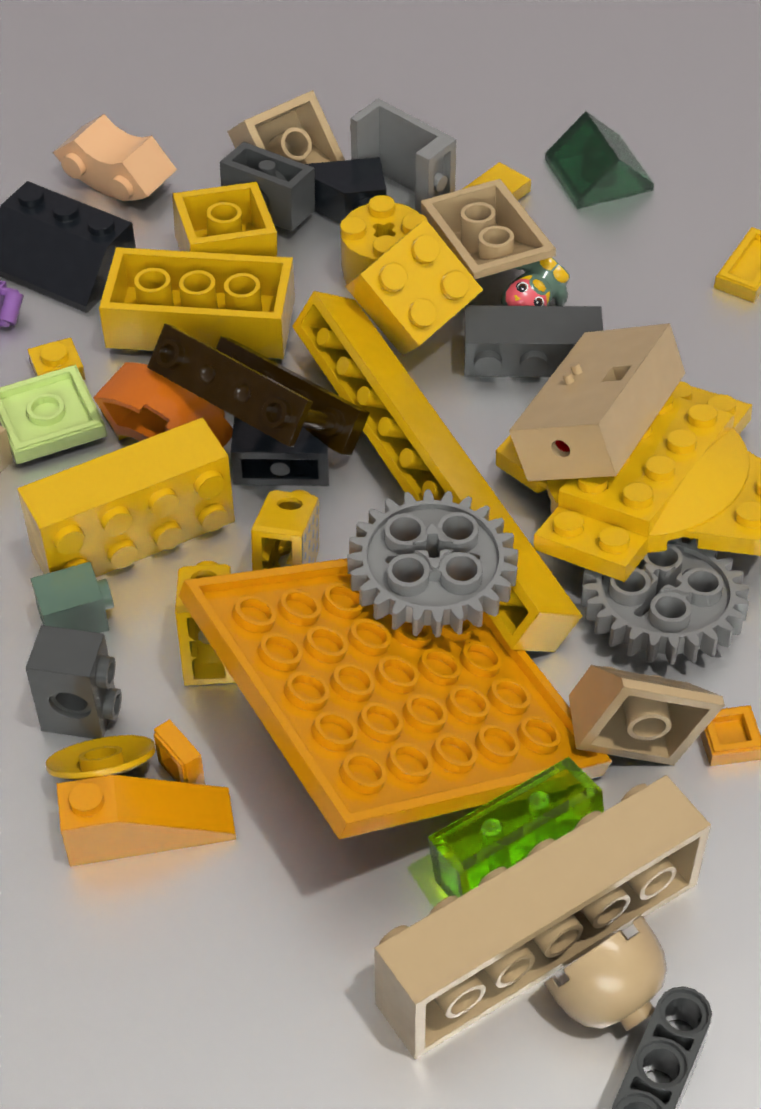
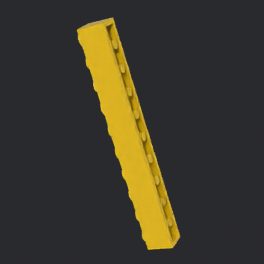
(427, 456)

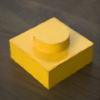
(55, 356)

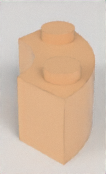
(114, 160)

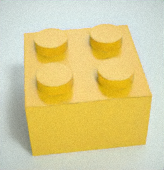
(224, 221)
(414, 288)

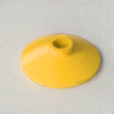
(100, 757)

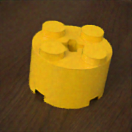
(372, 231)

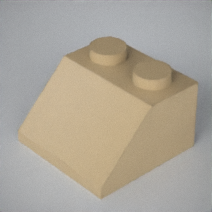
(291, 130)
(639, 714)

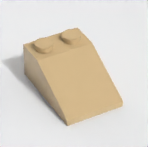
(487, 228)

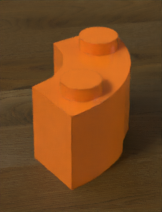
(147, 404)

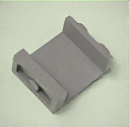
(407, 149)

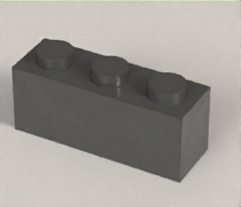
(523, 338)

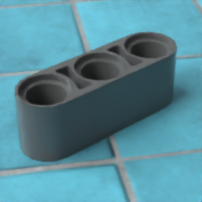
(667, 1051)

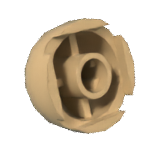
(613, 980)

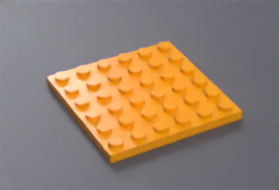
(370, 713)

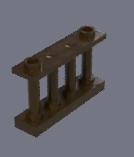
(257, 390)

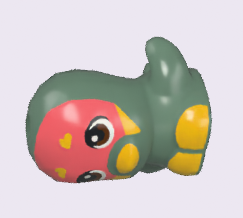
(538, 285)

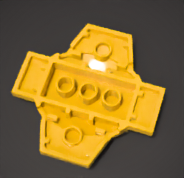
(679, 482)

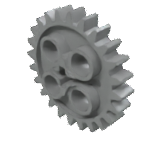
(432, 563)
(670, 603)

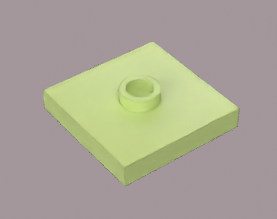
(49, 414)

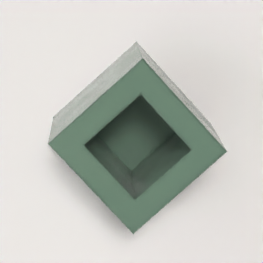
(73, 599)

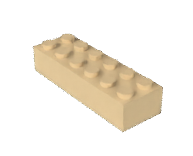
(538, 914)

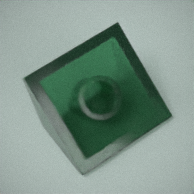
(596, 164)

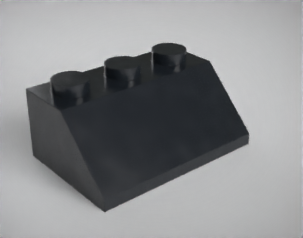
(59, 245)

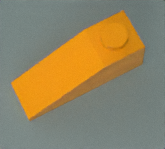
(139, 816)

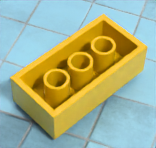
(200, 295)
(130, 501)

